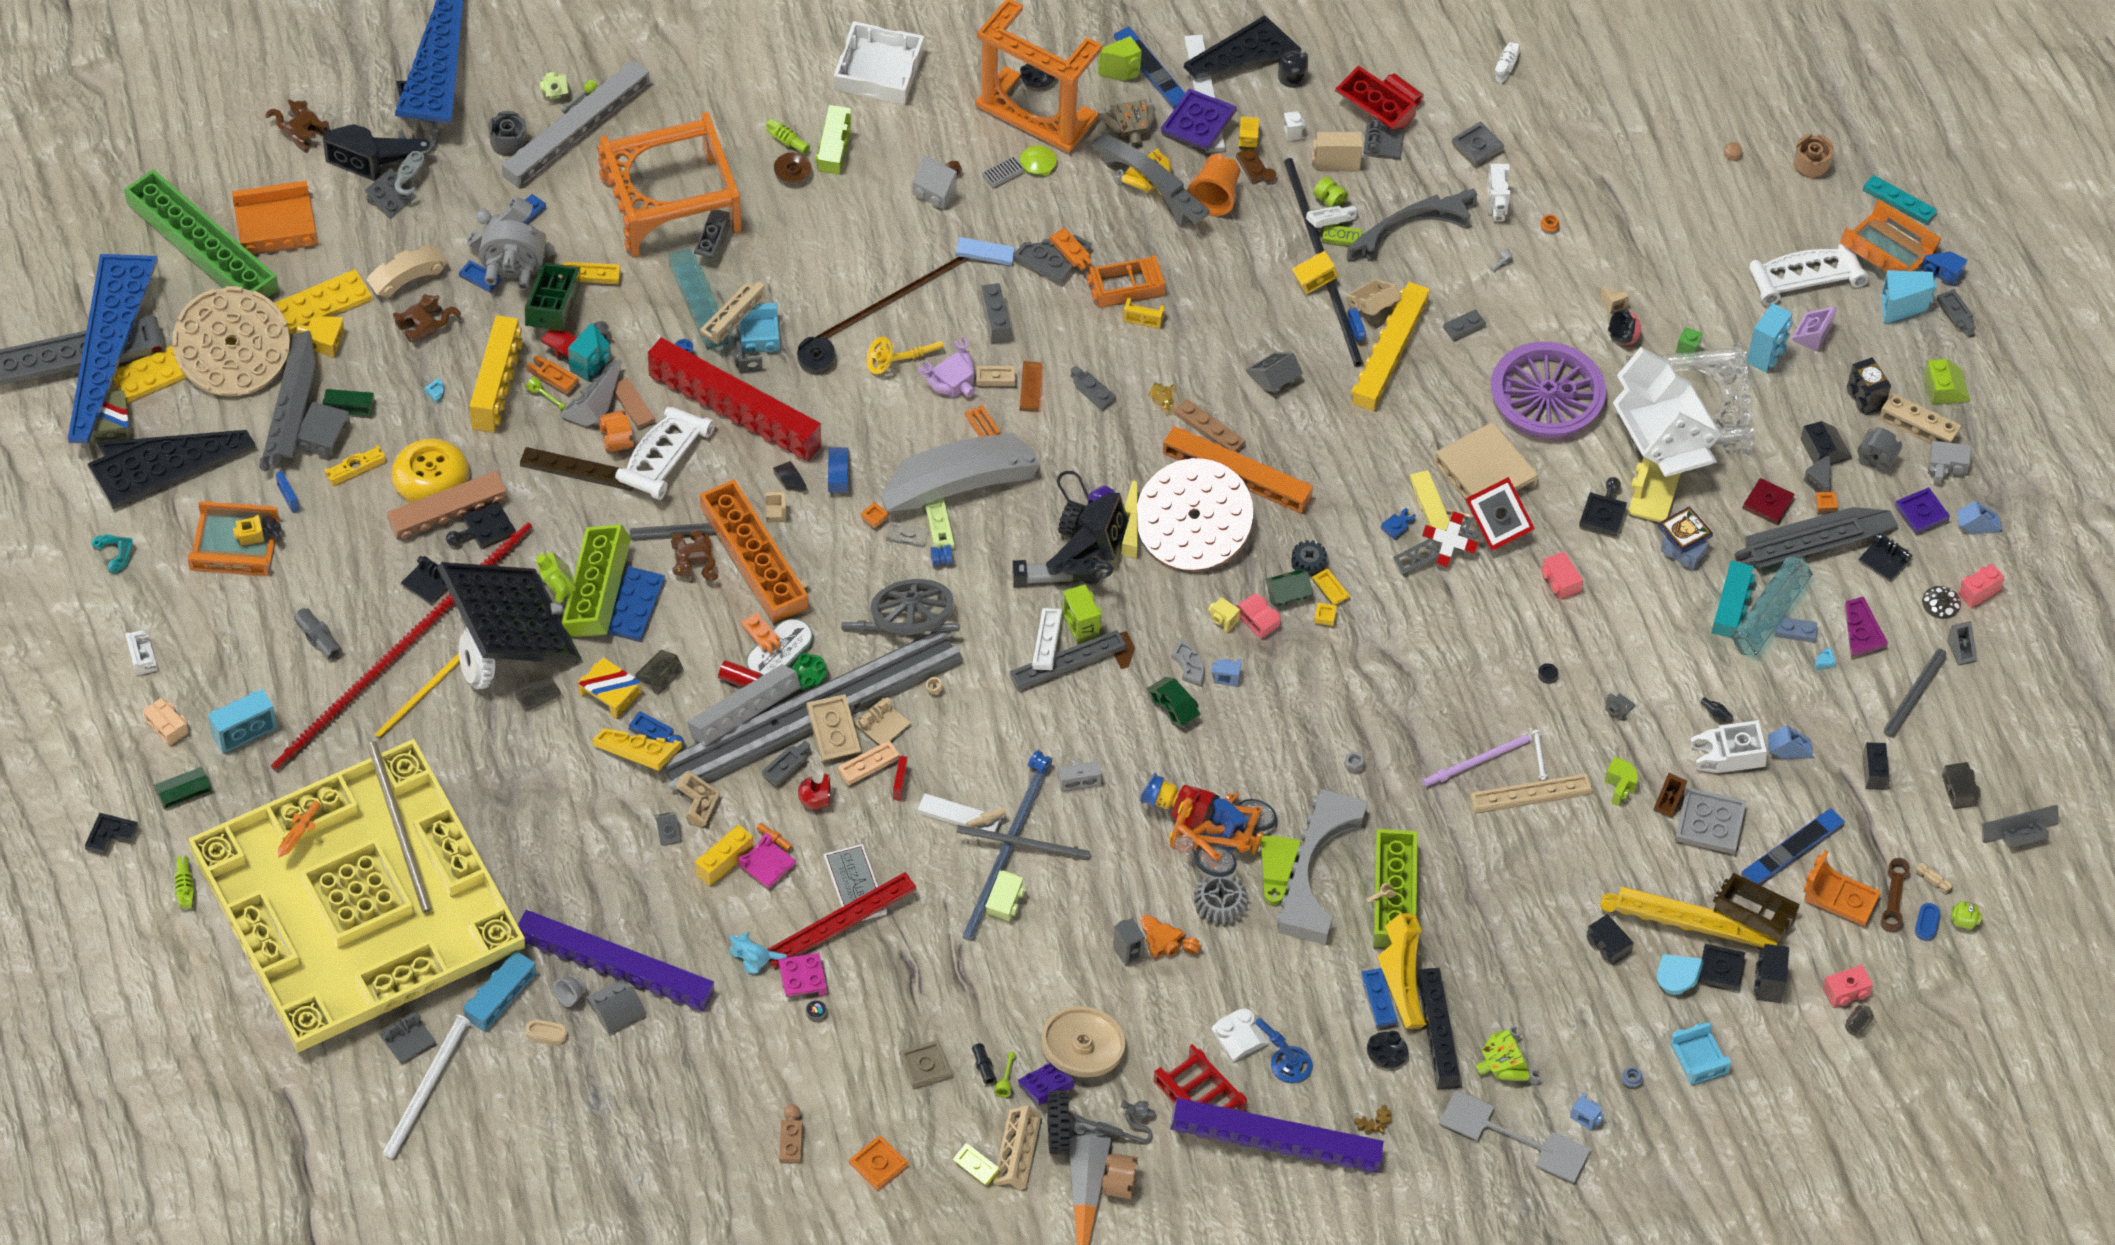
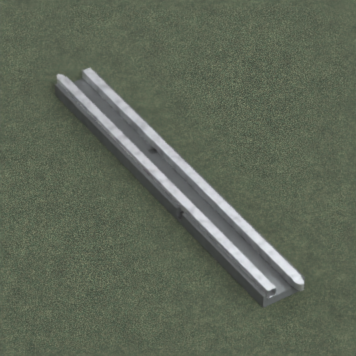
(791, 721)

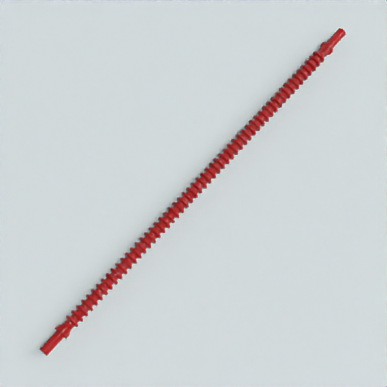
(390, 656)

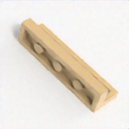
(734, 315)
(1021, 1146)

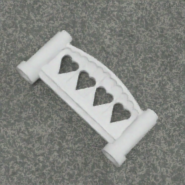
(1771, 285)
(652, 480)

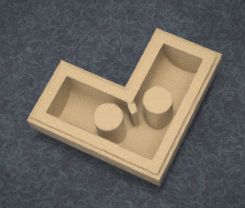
(703, 797)

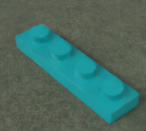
(1899, 199)

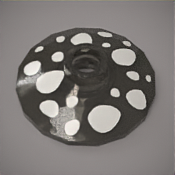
(1938, 607)

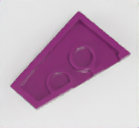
(1862, 628)

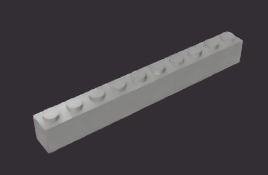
(575, 124)

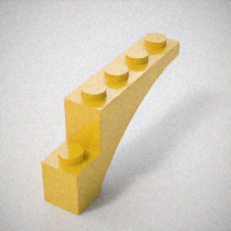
(1400, 967)

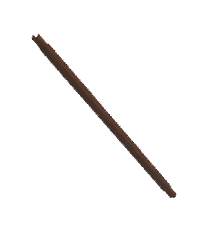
(894, 296)

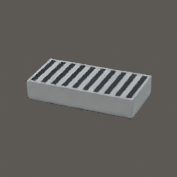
(1003, 172)

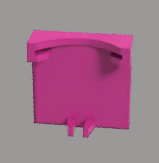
(766, 862)
(802, 975)

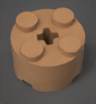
(1813, 155)
(1121, 1175)

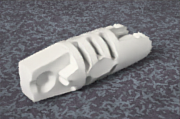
(1506, 61)

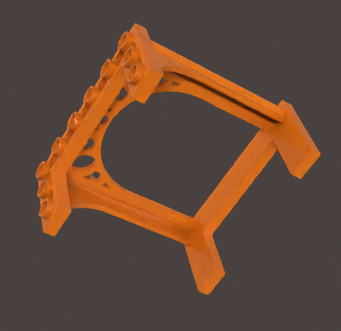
(996, 86)
(643, 220)

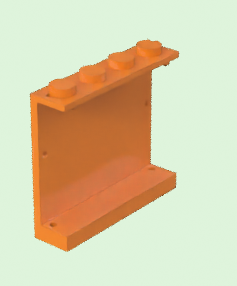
(274, 217)

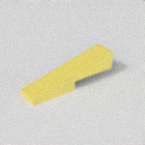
(1429, 500)
(1129, 543)

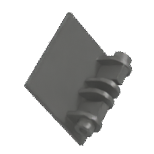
(1382, 140)
(385, 196)
(407, 1037)

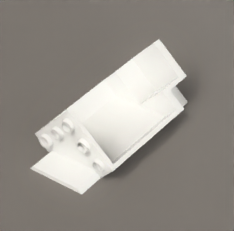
(1665, 415)

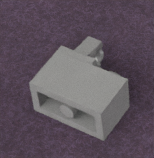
(1948, 458)

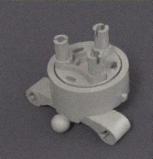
(510, 245)

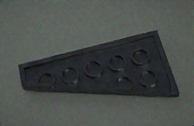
(1247, 47)

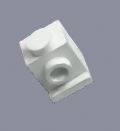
(1293, 126)

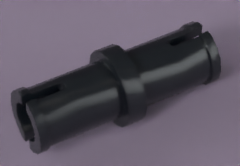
(983, 1064)

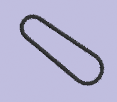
(1081, 482)

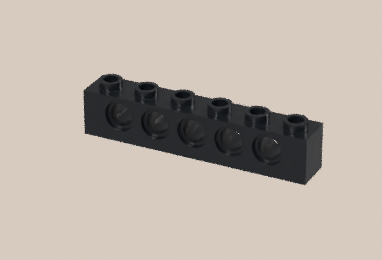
(1438, 1028)

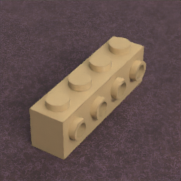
(1918, 420)

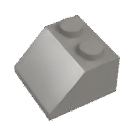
(935, 183)

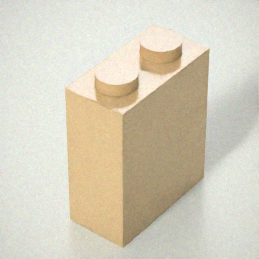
(1337, 151)

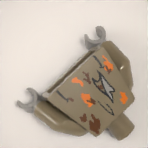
(1129, 119)

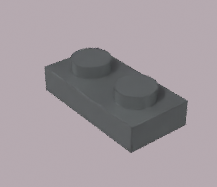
(1464, 325)

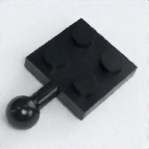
(1604, 512)
(485, 525)

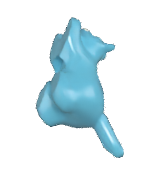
(753, 954)

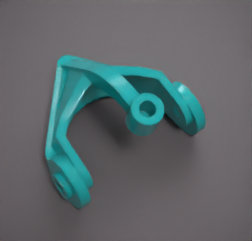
(125, 548)

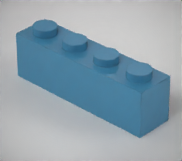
(499, 990)

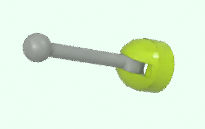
(589, 87)

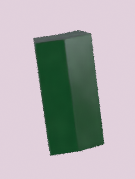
(352, 401)
(182, 787)

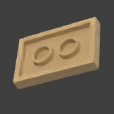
(833, 727)

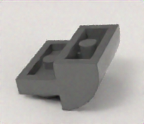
(616, 1006)

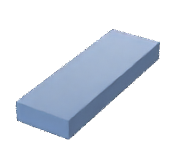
(985, 251)

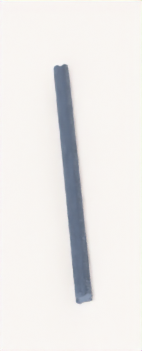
(1003, 856)

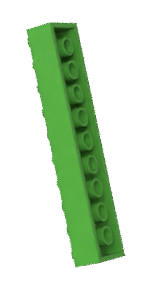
(198, 235)

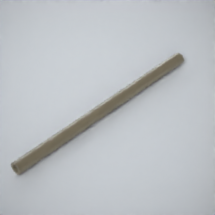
(399, 827)

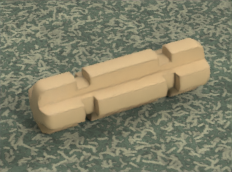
(1933, 877)

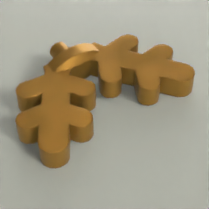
(1383, 1118)

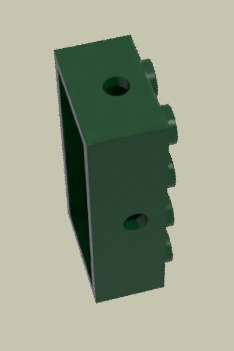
(552, 296)

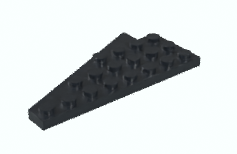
(149, 464)

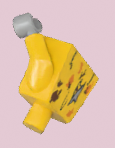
(1137, 179)

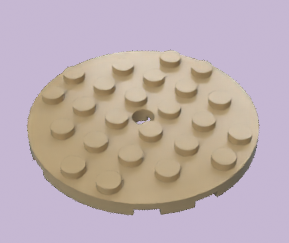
(226, 368)

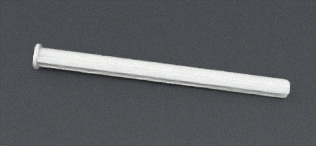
(426, 1086)

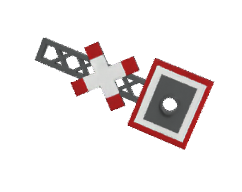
(1494, 530)

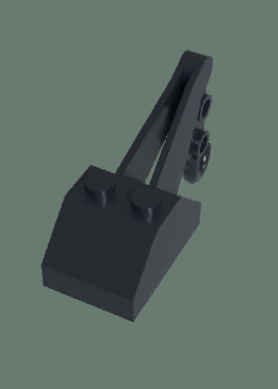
(1102, 534)

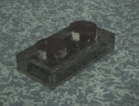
(538, 694)

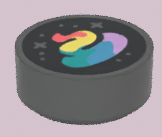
(816, 1010)

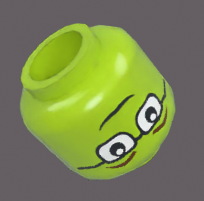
(1965, 915)

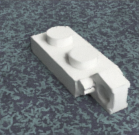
(1331, 215)

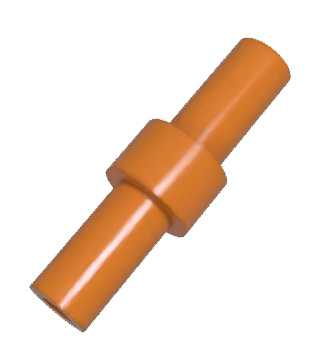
(776, 837)

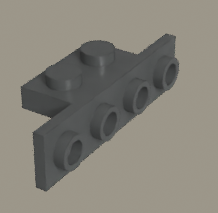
(2021, 828)

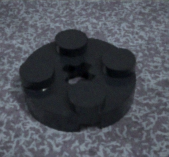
(816, 364)

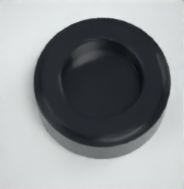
(1548, 673)

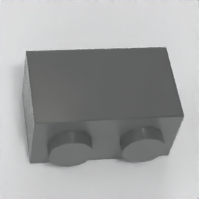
(1128, 941)

